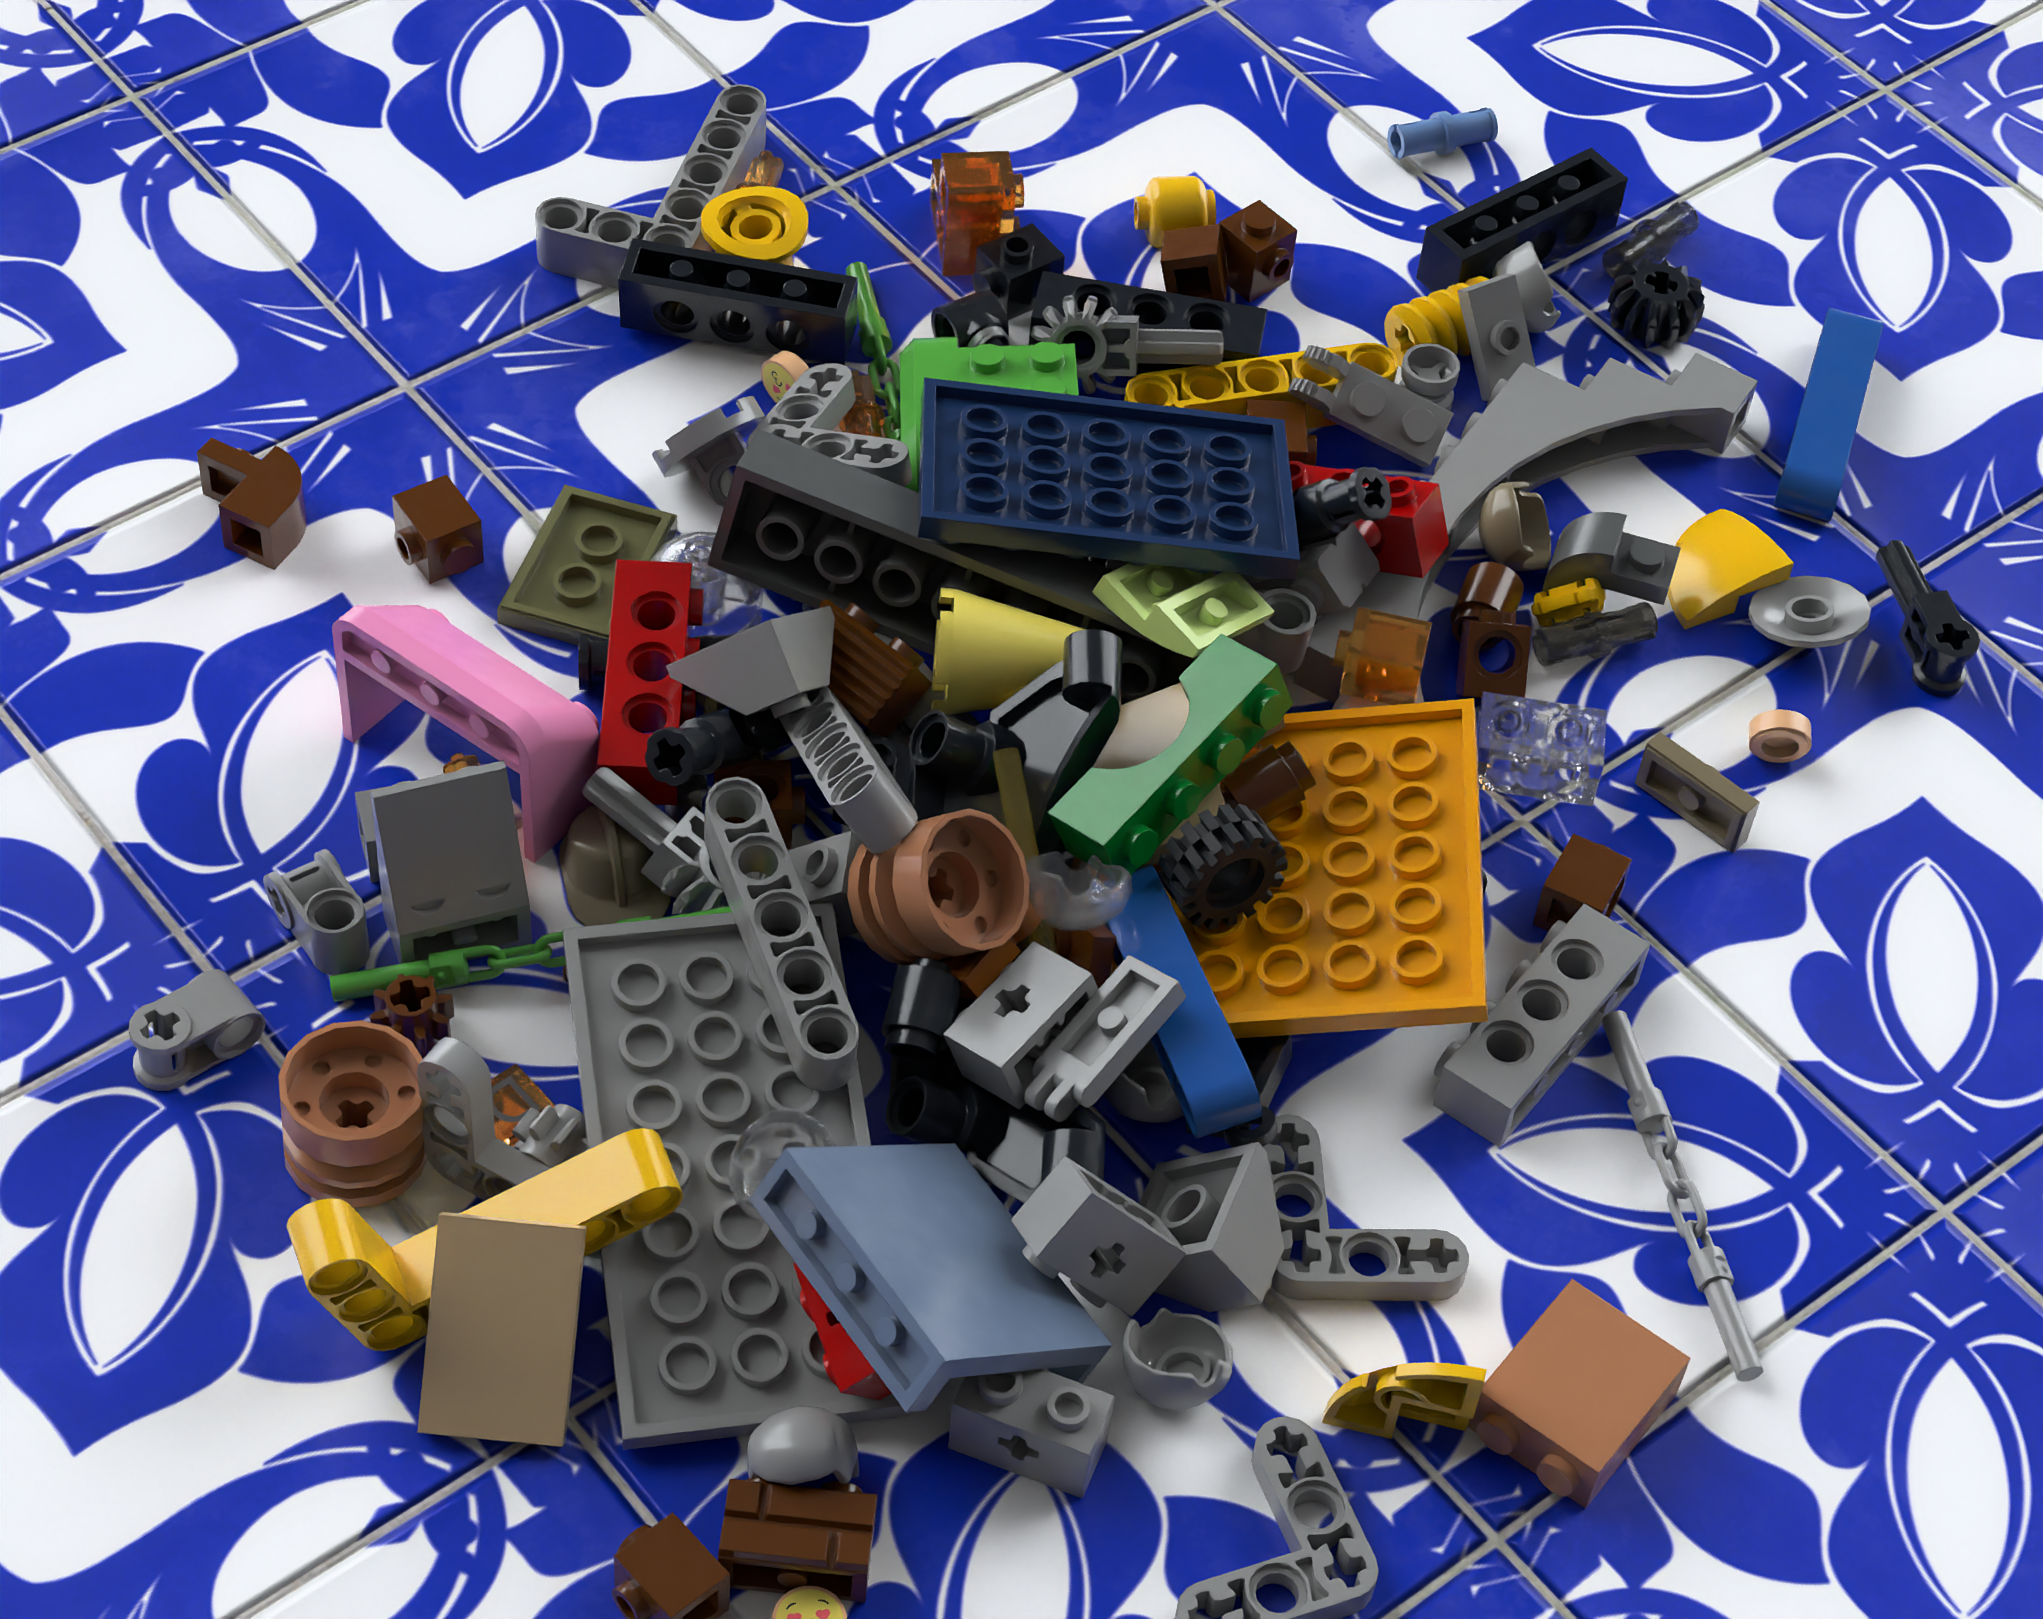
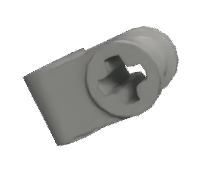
(322, 913)
(198, 1025)

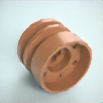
(941, 890)
(352, 1113)

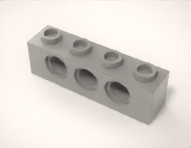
(1539, 1023)

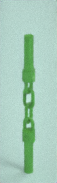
(876, 343)
(452, 967)

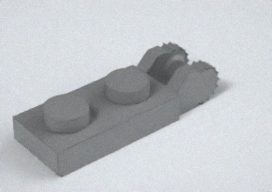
(1374, 407)

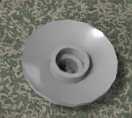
(1810, 612)

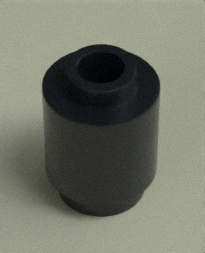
(920, 1011)

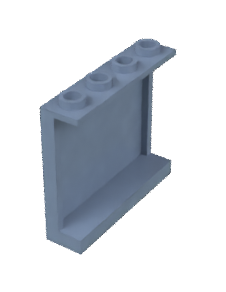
(923, 1267)

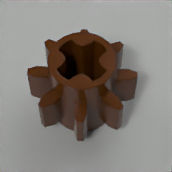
(414, 1011)

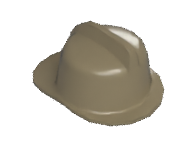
(604, 874)

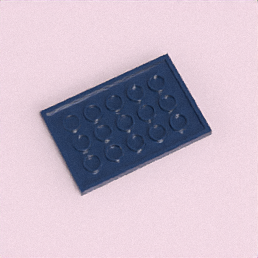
(1106, 480)

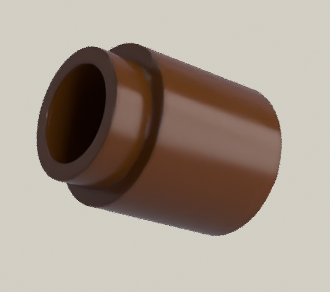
(1489, 588)
(1269, 782)

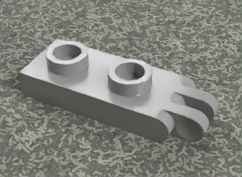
(1103, 1038)

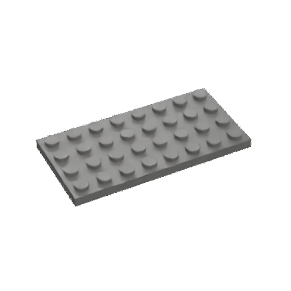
(707, 1296)

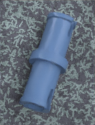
(1442, 132)

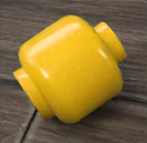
(1173, 205)

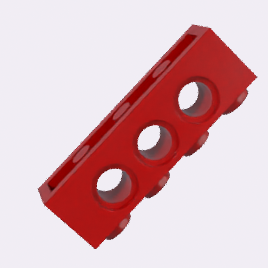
(1409, 535)
(647, 631)

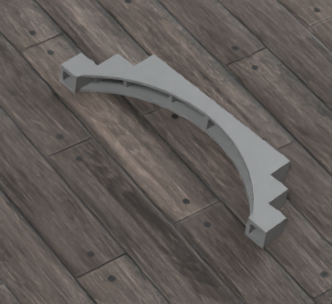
(1535, 434)

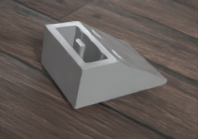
(451, 863)

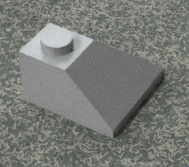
(765, 665)
(1224, 1220)

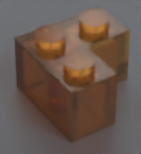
(972, 204)

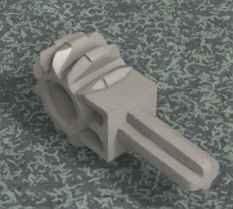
(1123, 345)
(680, 854)

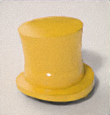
(756, 224)

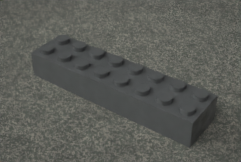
(852, 537)

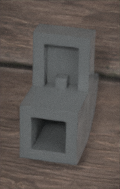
(1619, 560)

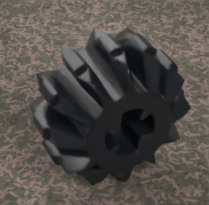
(1656, 303)

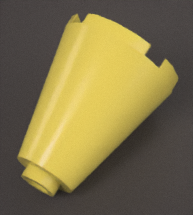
(990, 651)

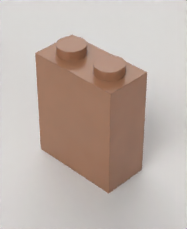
(1578, 1393)

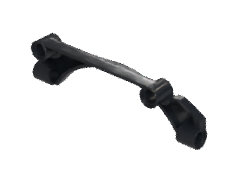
(1060, 731)

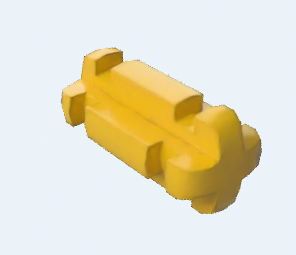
(1568, 602)

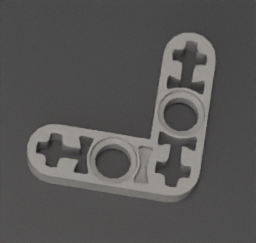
(816, 407)
(461, 1123)
(1329, 1250)
(1310, 1562)

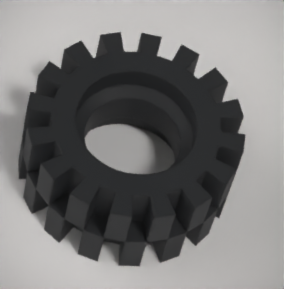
(1222, 866)

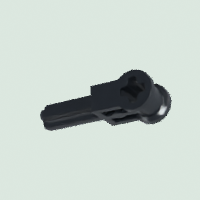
(1932, 625)

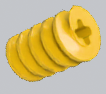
(1429, 320)

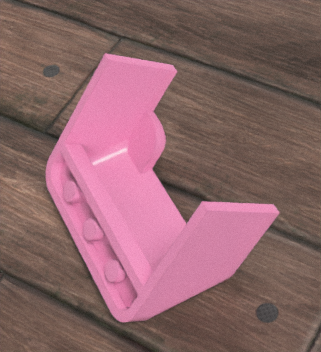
(497, 706)

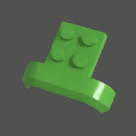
(1029, 367)

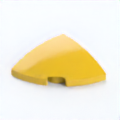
(1718, 563)
(1420, 1391)

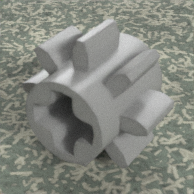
(552, 1134)

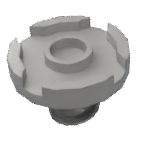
(710, 446)

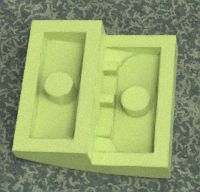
(1182, 606)

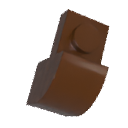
(259, 500)

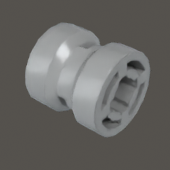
(1431, 373)

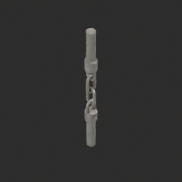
(1708, 1263)

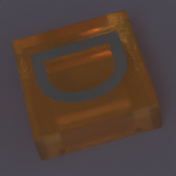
(512, 1098)

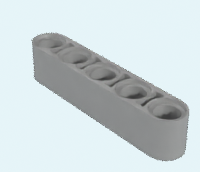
(850, 772)
(787, 959)

